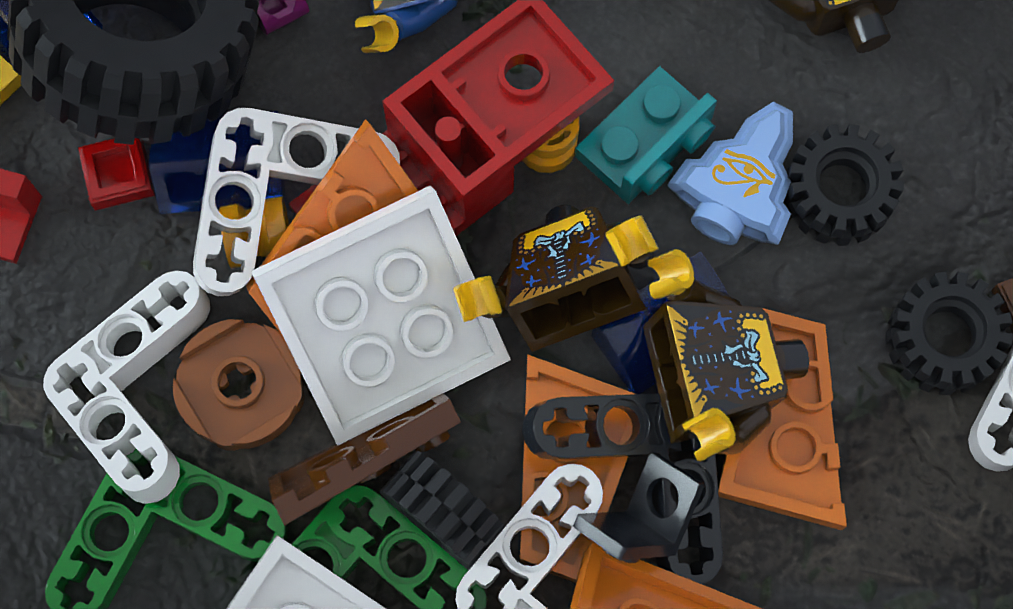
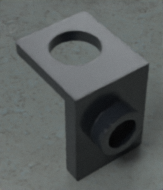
(641, 529)

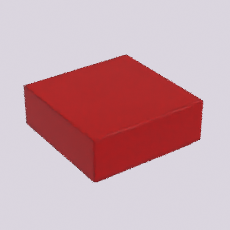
(116, 173)

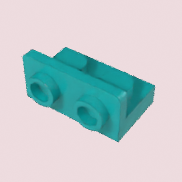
(645, 134)

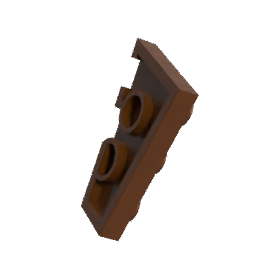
(360, 458)

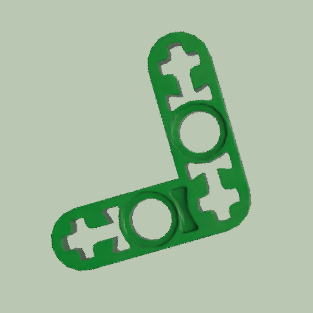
(139, 526)
(350, 548)

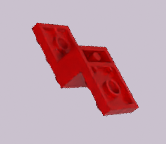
(468, 127)

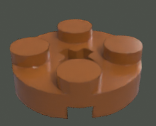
(202, 377)

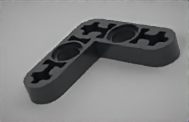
(648, 437)

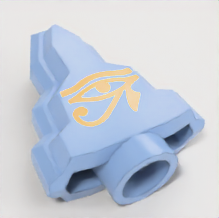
(741, 181)

